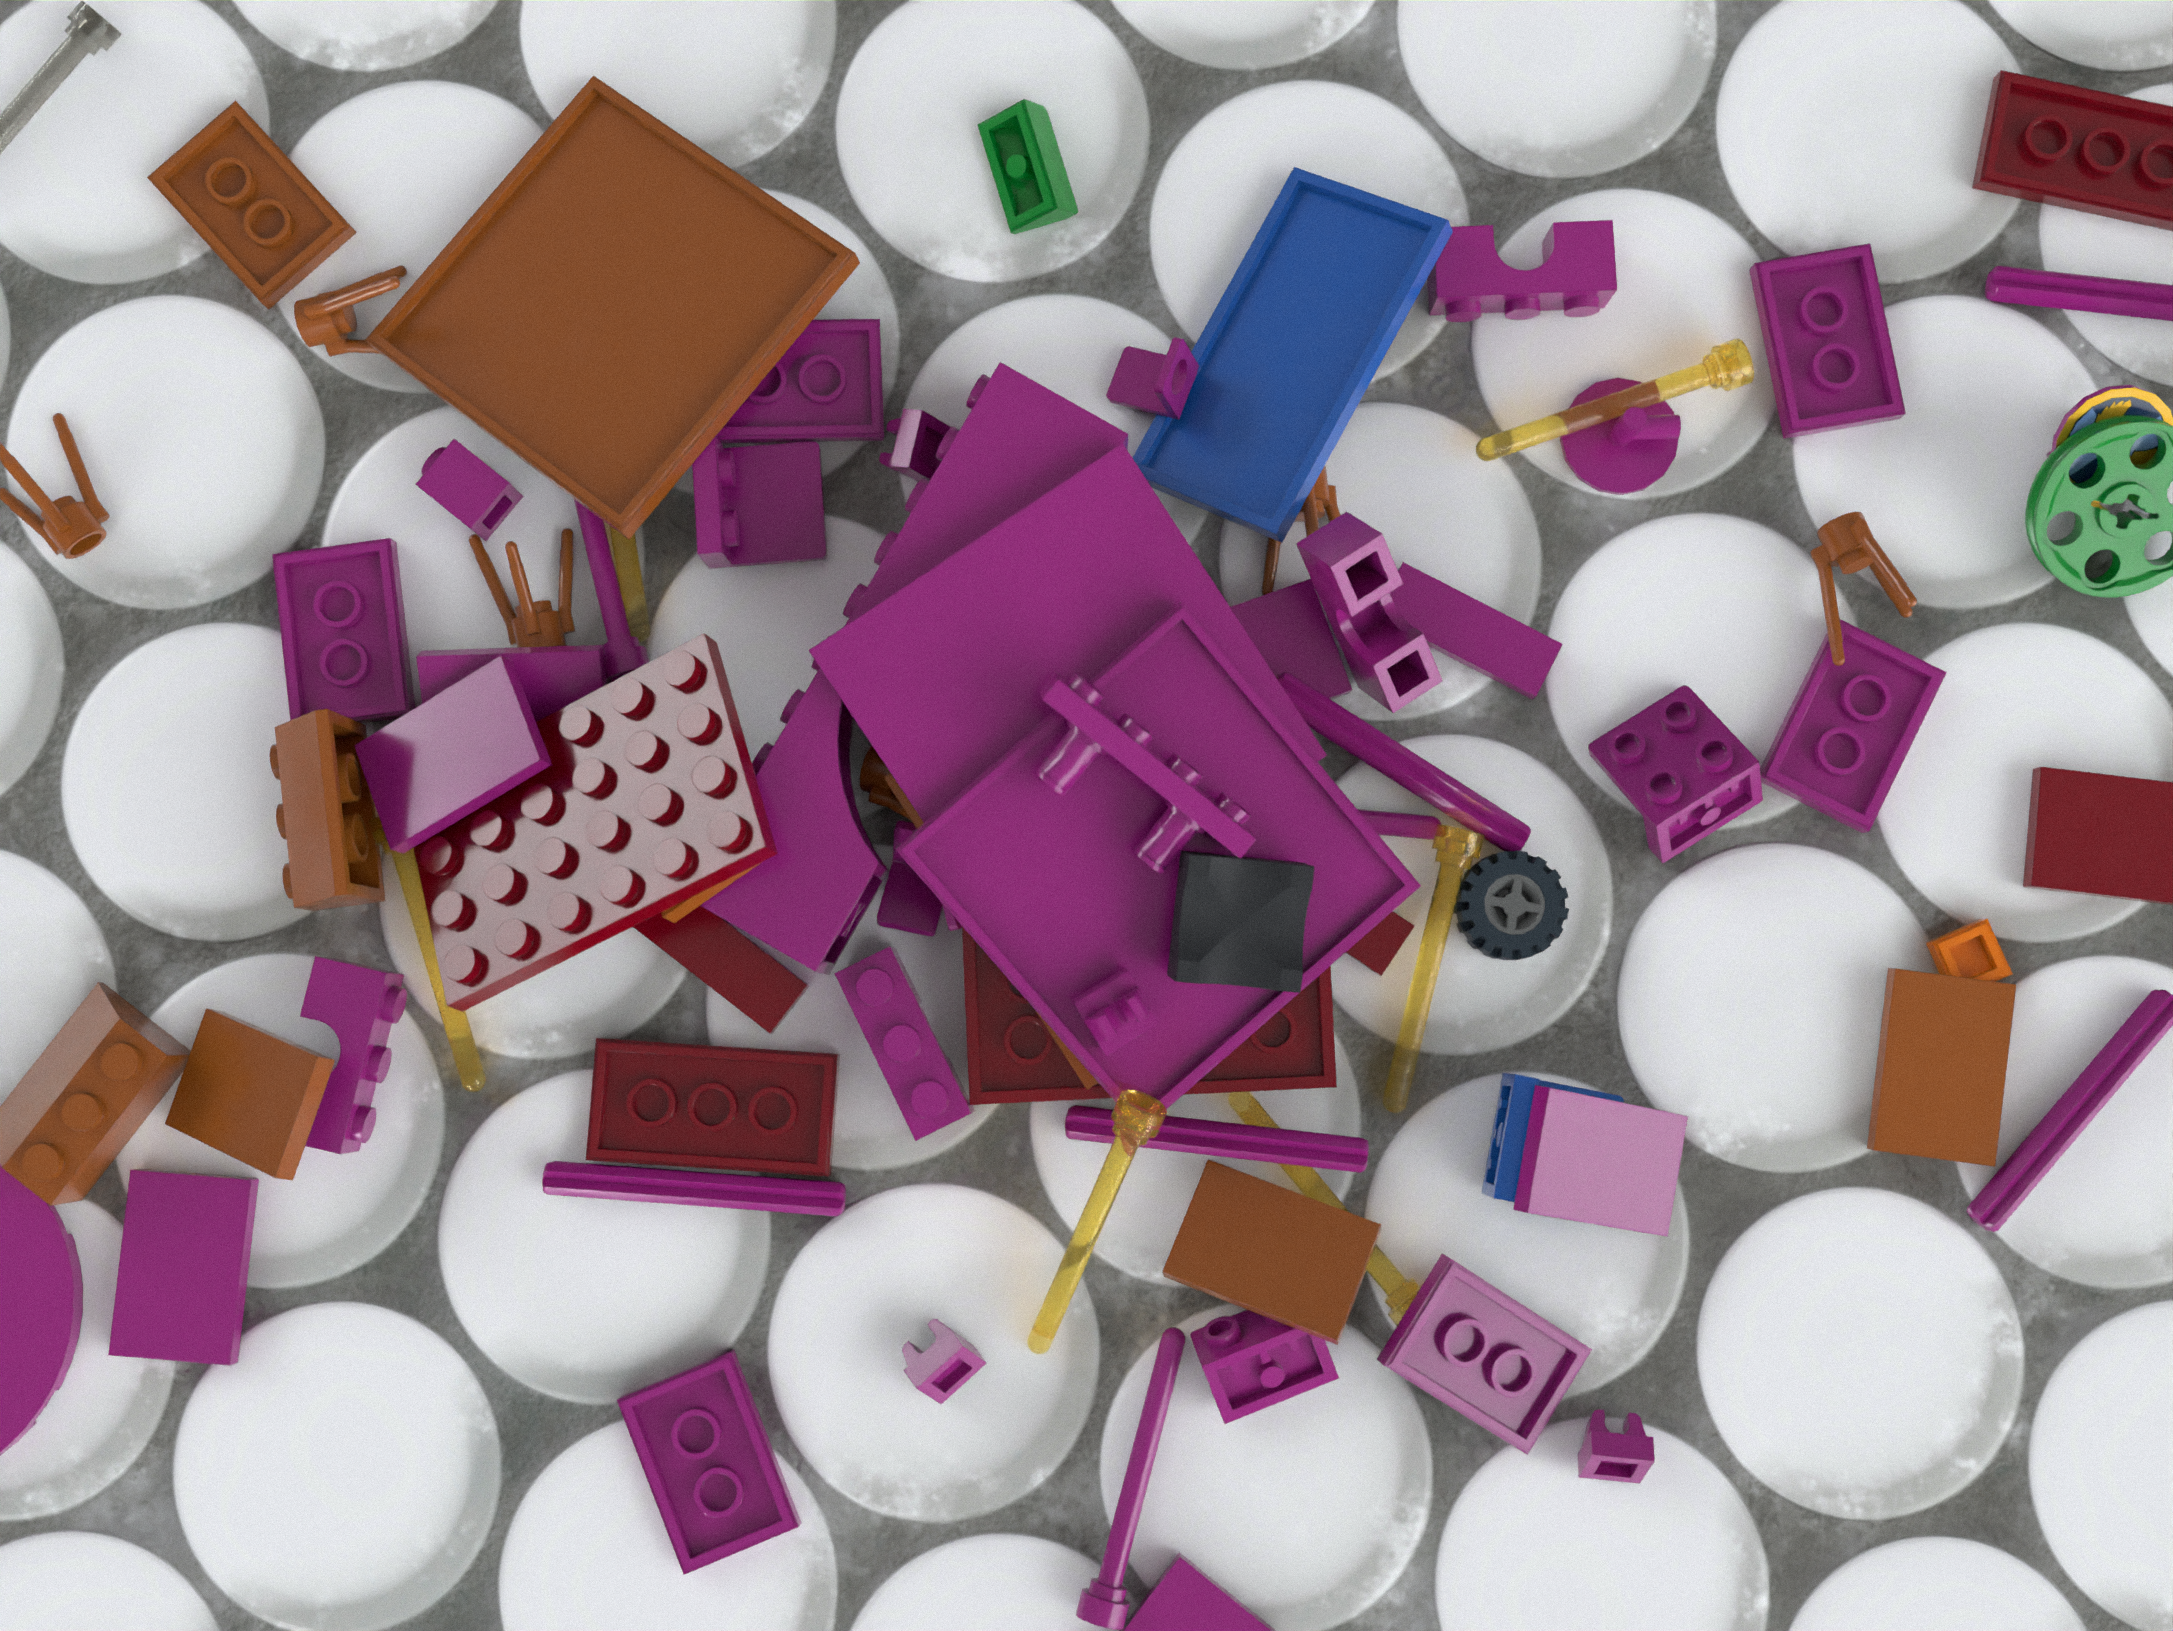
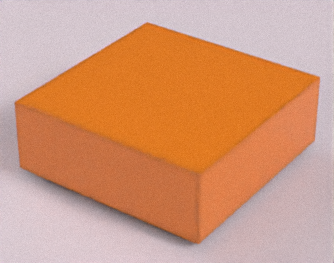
(1970, 953)

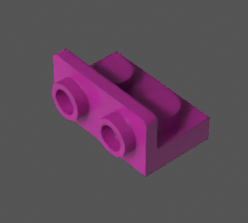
(1259, 1362)

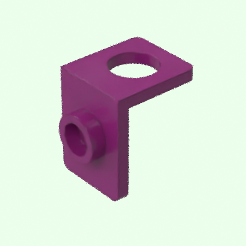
(1154, 380)
(906, 899)

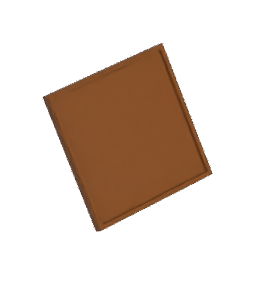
(613, 304)

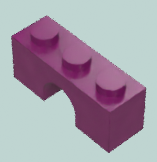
(1574, 275)
(1354, 581)
(360, 1009)
(904, 1042)

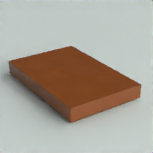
(251, 205)
(1941, 1067)
(250, 1093)
(1272, 1251)

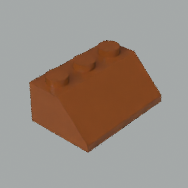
(325, 813)
(86, 1097)

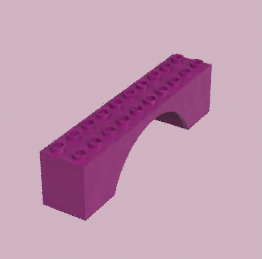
(826, 869)

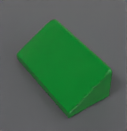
(1027, 167)

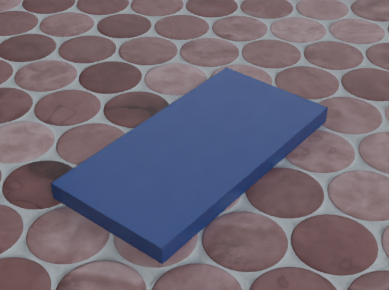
(1292, 351)

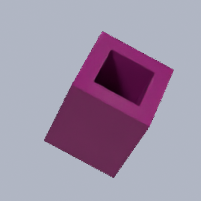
(468, 488)

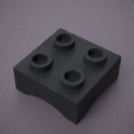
(1239, 921)

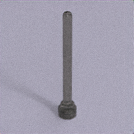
(86, 34)

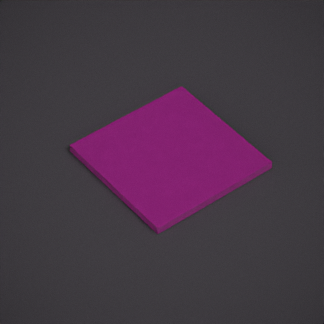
(959, 655)
(1068, 902)

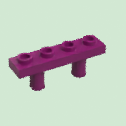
(1127, 741)

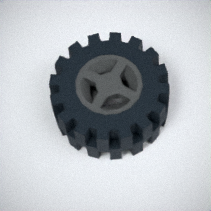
(1532, 907)

